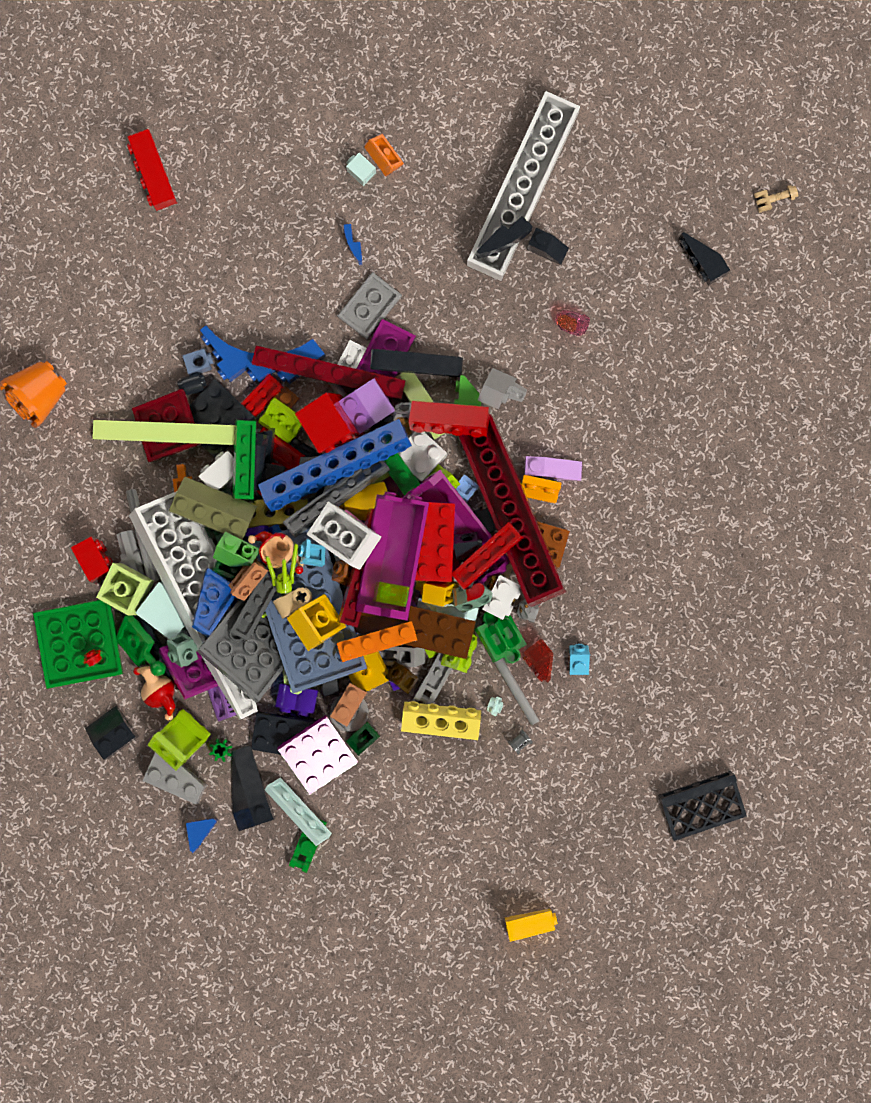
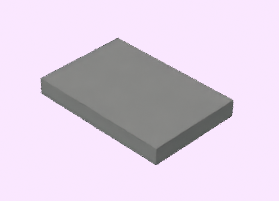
(369, 305)

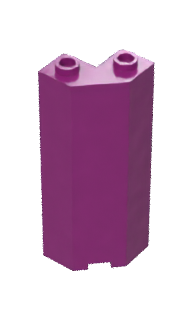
(439, 490)
(396, 554)

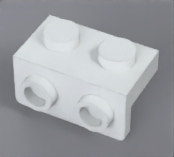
(502, 596)

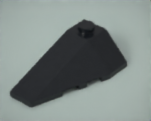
(249, 798)

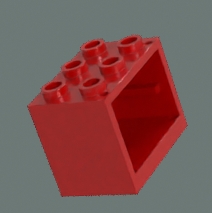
(327, 423)

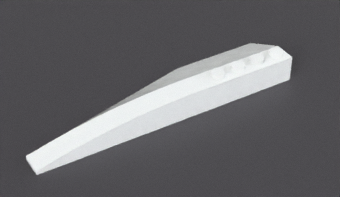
(181, 556)

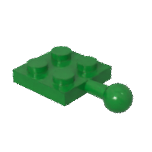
(137, 645)

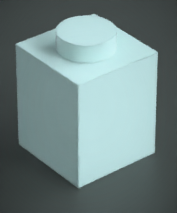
(360, 168)

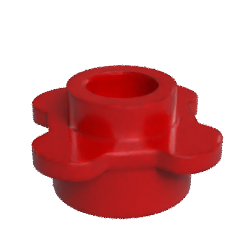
(92, 657)

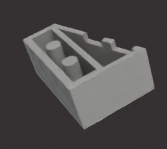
(179, 783)

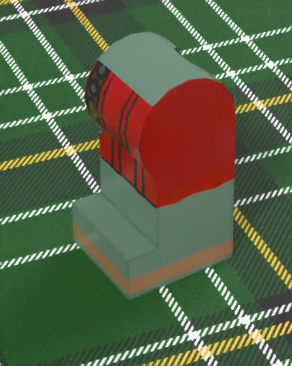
(471, 598)

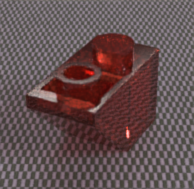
(541, 659)

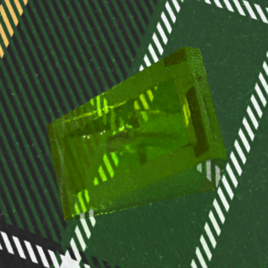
(391, 594)

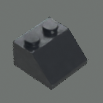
(111, 733)

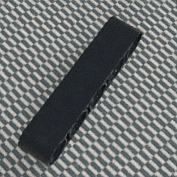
(416, 363)

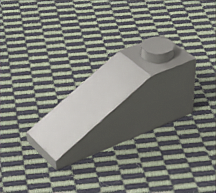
(405, 655)

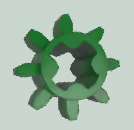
(216, 747)

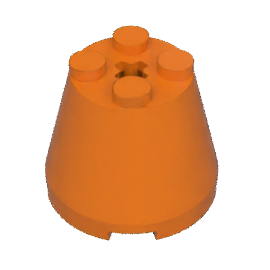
(33, 391)

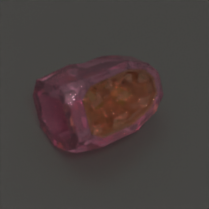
(572, 322)

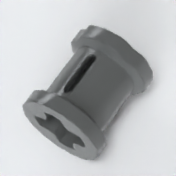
(520, 742)

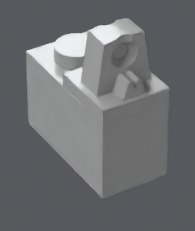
(499, 388)

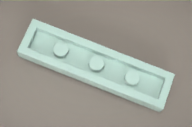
(298, 811)

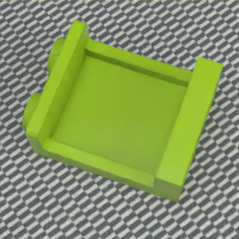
(179, 739)

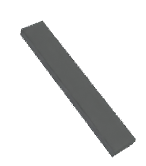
(336, 495)

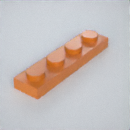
(376, 641)

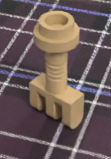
(767, 200)

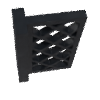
(698, 789)

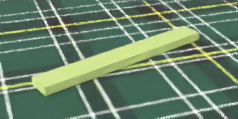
(164, 432)

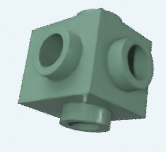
(182, 650)

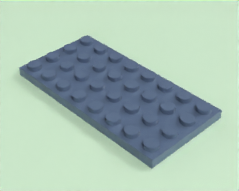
(323, 662)

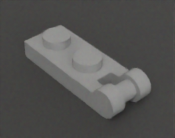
(433, 681)

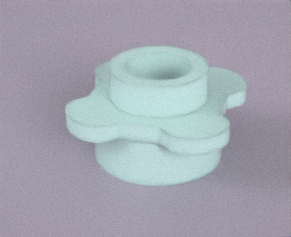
(495, 706)

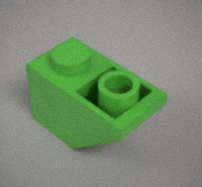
(467, 393)
(235, 551)

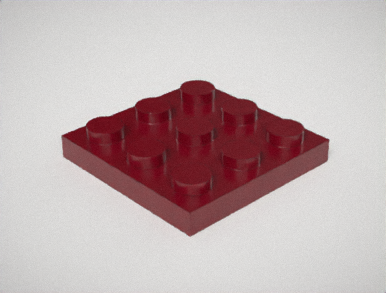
(165, 409)

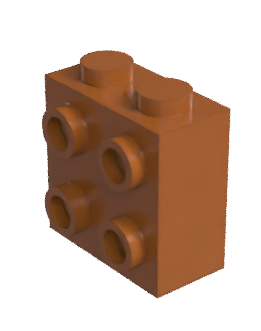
(556, 541)

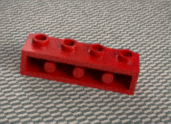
(152, 170)
(449, 418)

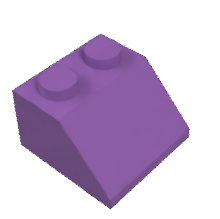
(366, 405)

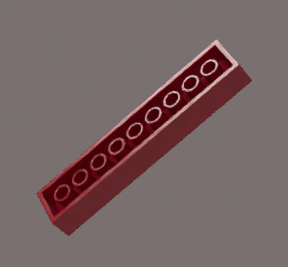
(509, 503)

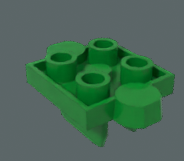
(500, 638)

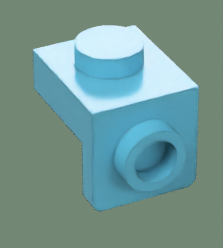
(311, 554)
(579, 659)

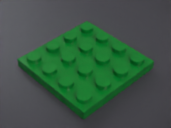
(72, 632)

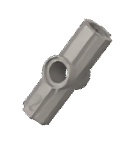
(130, 553)

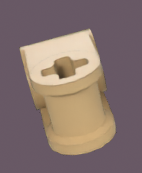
(290, 603)

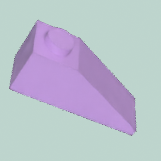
(553, 468)

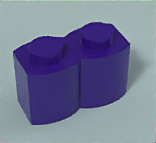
(303, 702)

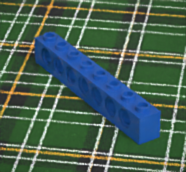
(325, 463)

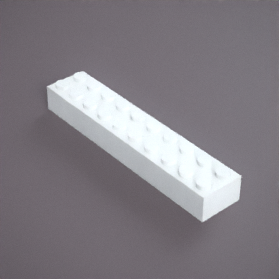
(526, 178)

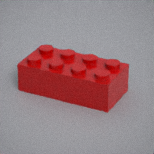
(437, 544)

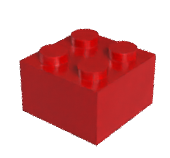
(93, 559)

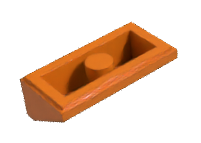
(383, 154)

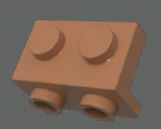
(247, 579)

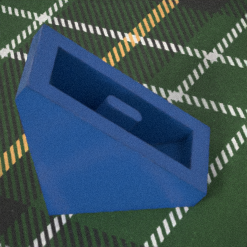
(198, 831)

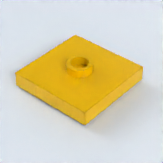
(373, 675)

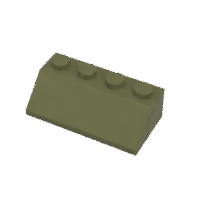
(212, 508)

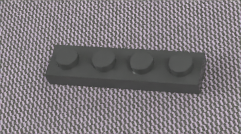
(255, 606)

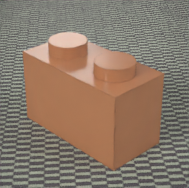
(348, 704)

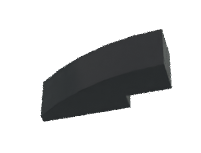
(505, 238)

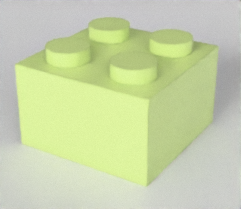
(125, 588)

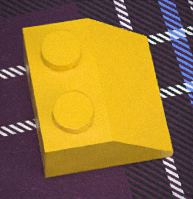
(315, 622)

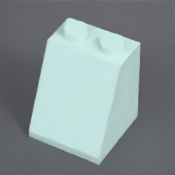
(161, 613)

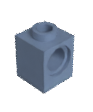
(190, 358)

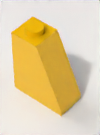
(363, 500)
(530, 924)

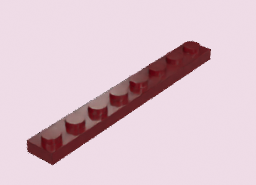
(325, 371)

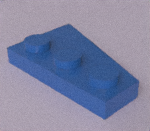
(212, 602)

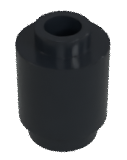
(192, 383)

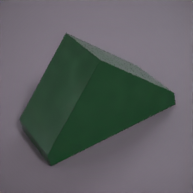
(363, 738)

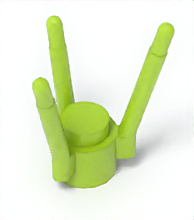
(283, 581)

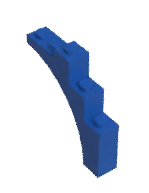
(236, 361)

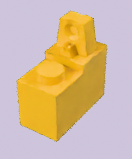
(436, 592)

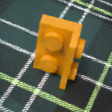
(541, 489)

